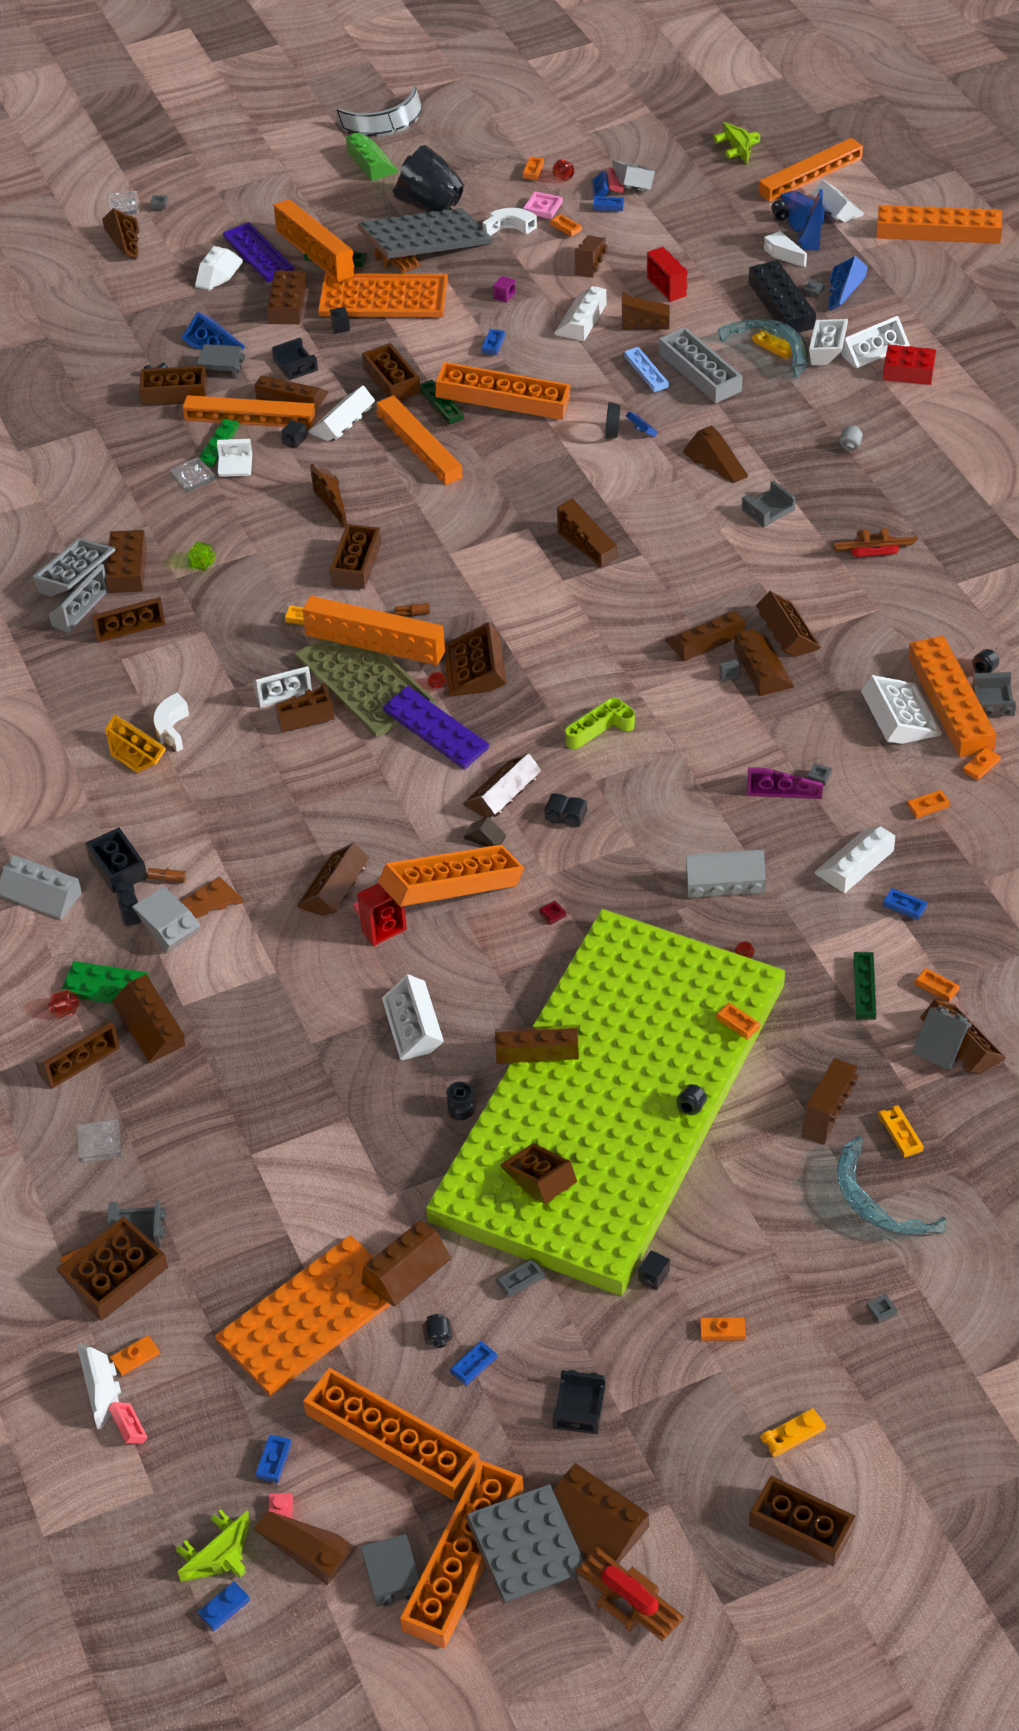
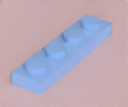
(646, 369)

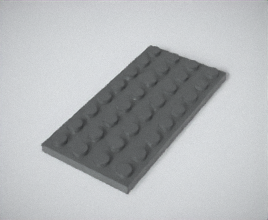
(424, 233)

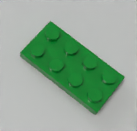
(98, 981)

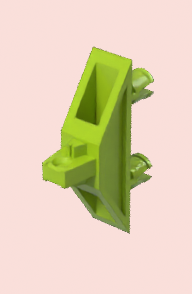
(739, 140)
(220, 1554)

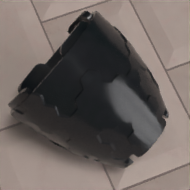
(428, 182)

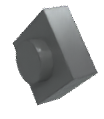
(158, 202)
(813, 288)
(729, 670)
(820, 774)
(881, 1308)

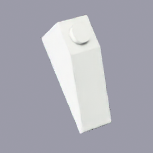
(783, 248)

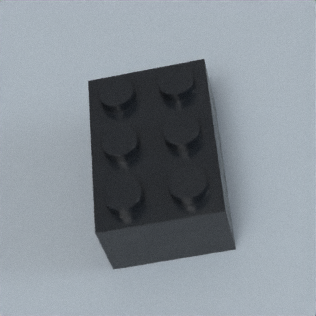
(116, 859)

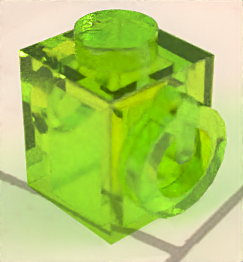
(201, 556)

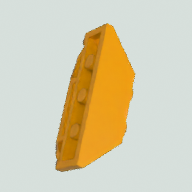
(132, 745)

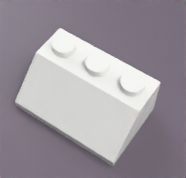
(837, 203)
(827, 340)
(282, 686)

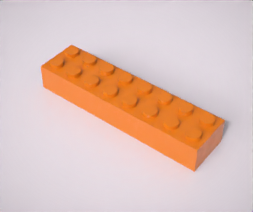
(939, 224)
(314, 240)
(503, 390)
(374, 630)
(951, 696)
(450, 875)
(391, 1433)
(456, 1560)

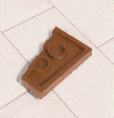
(211, 897)

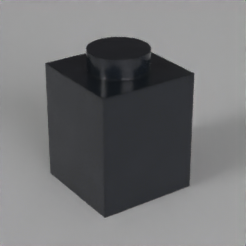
(339, 320)
(293, 434)
(653, 1270)

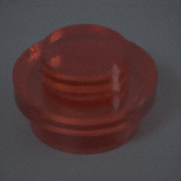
(436, 680)
(745, 949)

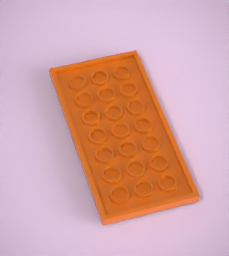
(385, 295)
(303, 1317)

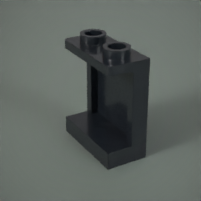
(294, 359)
(579, 1402)

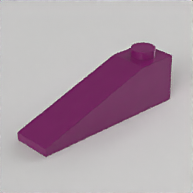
(774, 783)

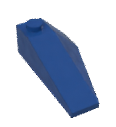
(799, 208)
(812, 226)
(845, 280)
(207, 331)

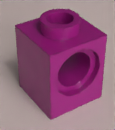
(504, 289)

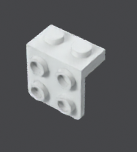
(234, 457)

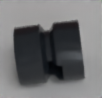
(460, 1100)

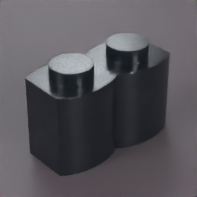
(565, 810)
(126, 899)

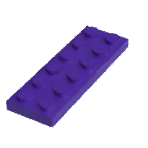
(257, 250)
(436, 727)

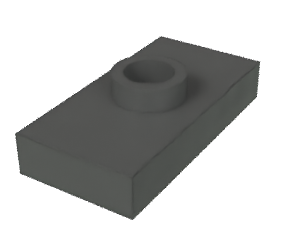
(520, 1278)

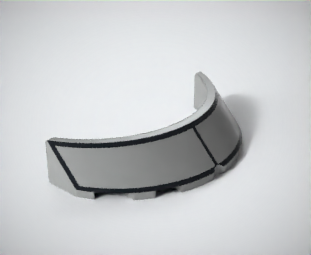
(382, 122)

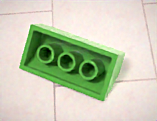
(369, 156)

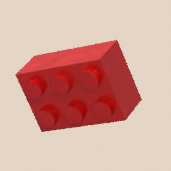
(667, 274)
(909, 364)
(380, 914)

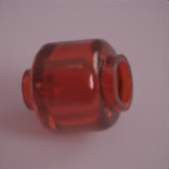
(563, 169)
(63, 1003)

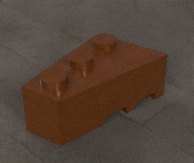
(590, 255)
(644, 314)
(305, 710)

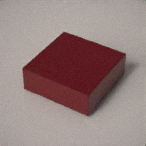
(552, 912)

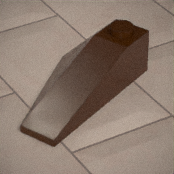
(123, 231)
(712, 451)
(327, 489)
(311, 1547)

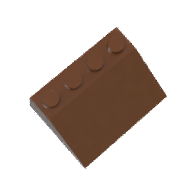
(475, 662)
(113, 1268)
(599, 1514)

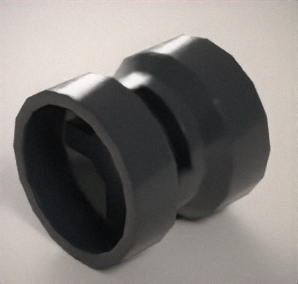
(780, 210)

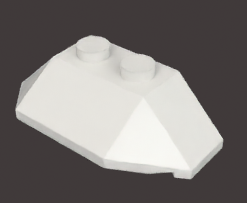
(217, 268)
(99, 1382)

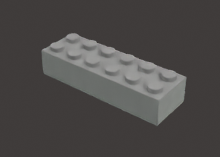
(700, 365)

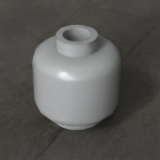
(851, 437)

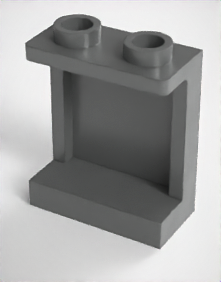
(222, 358)
(769, 505)
(994, 693)
(941, 1037)
(144, 1219)
(390, 1569)

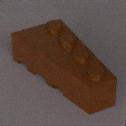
(584, 533)
(828, 1100)

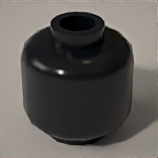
(985, 661)
(691, 1099)
(437, 1330)

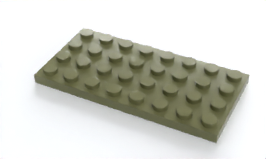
(359, 680)

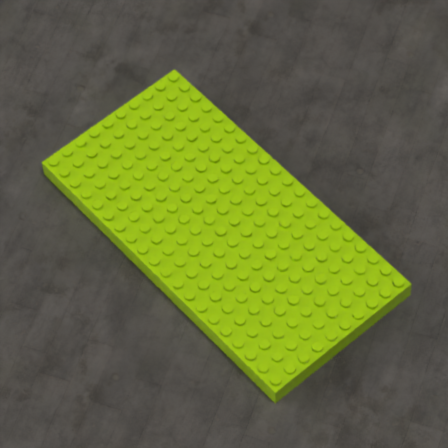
(644, 1033)

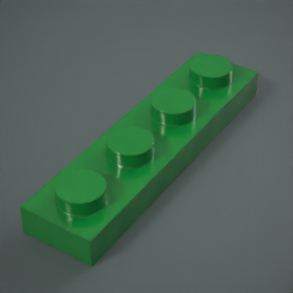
(224, 432)

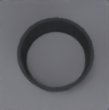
(612, 420)

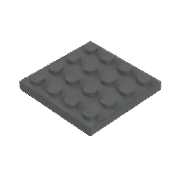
(525, 1543)

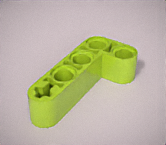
(598, 720)

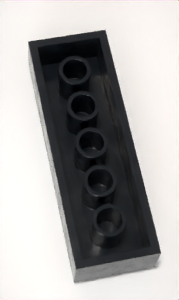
(781, 296)

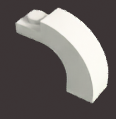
(510, 218)
(166, 715)

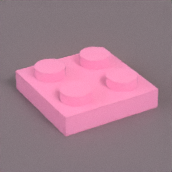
(543, 204)

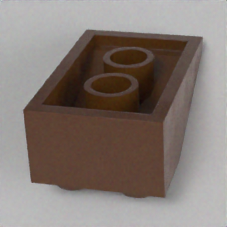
(540, 1172)

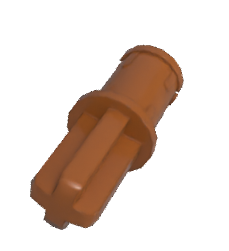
(413, 609)
(166, 875)

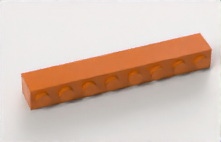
(810, 169)
(248, 411)
(419, 440)

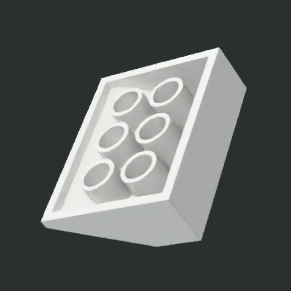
(899, 710)

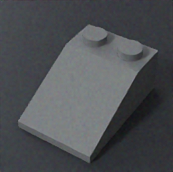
(633, 175)
(167, 919)

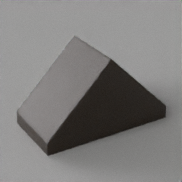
(485, 833)

